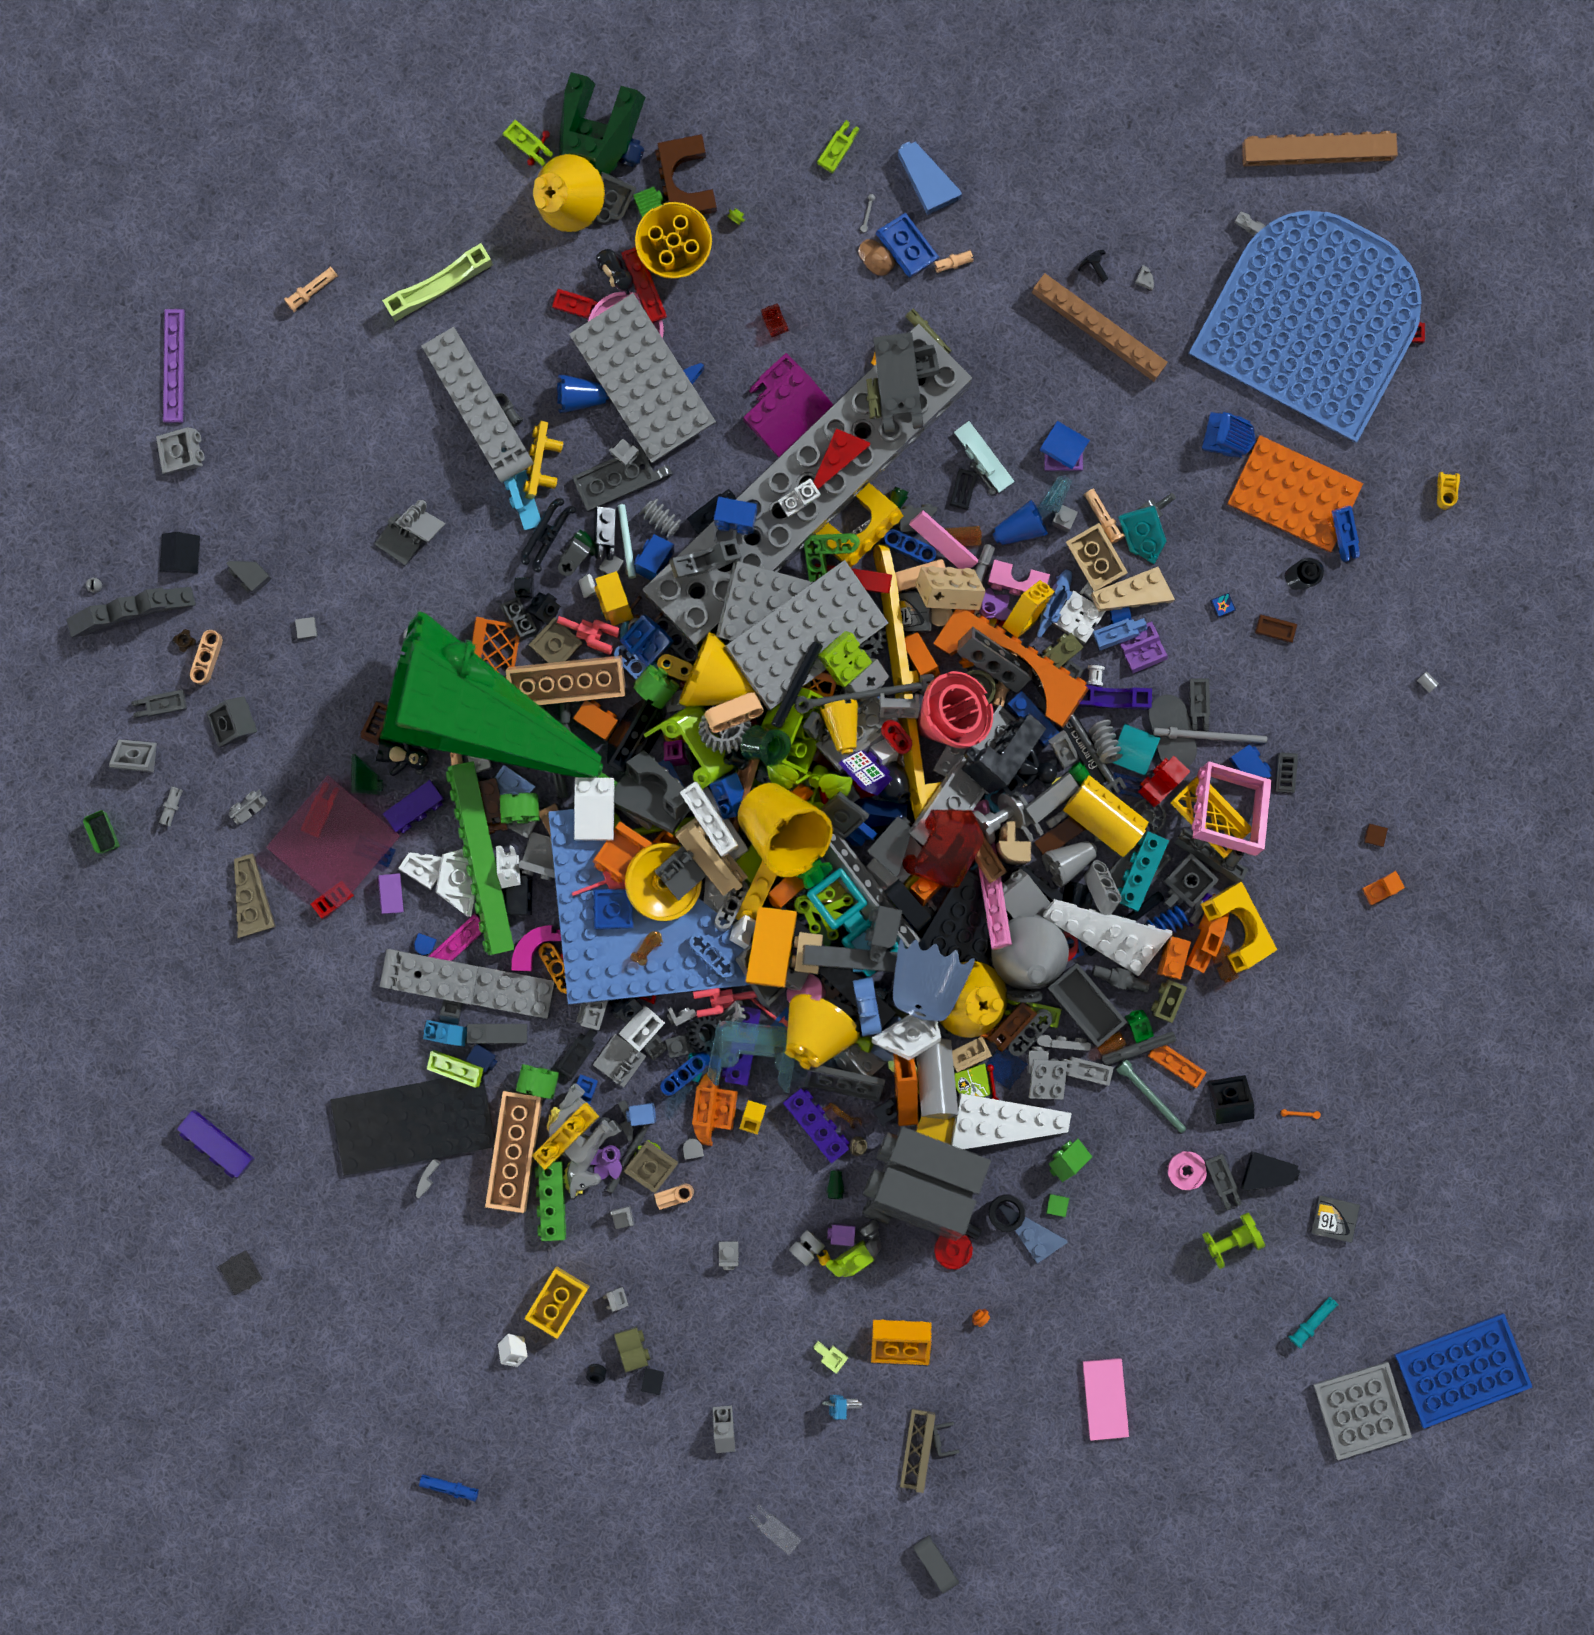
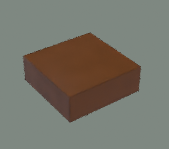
(1375, 835)

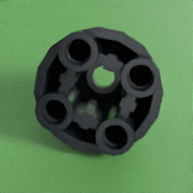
(898, 788)

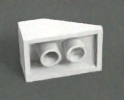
(594, 809)

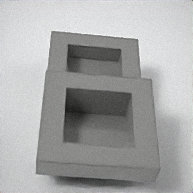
(425, 1183)

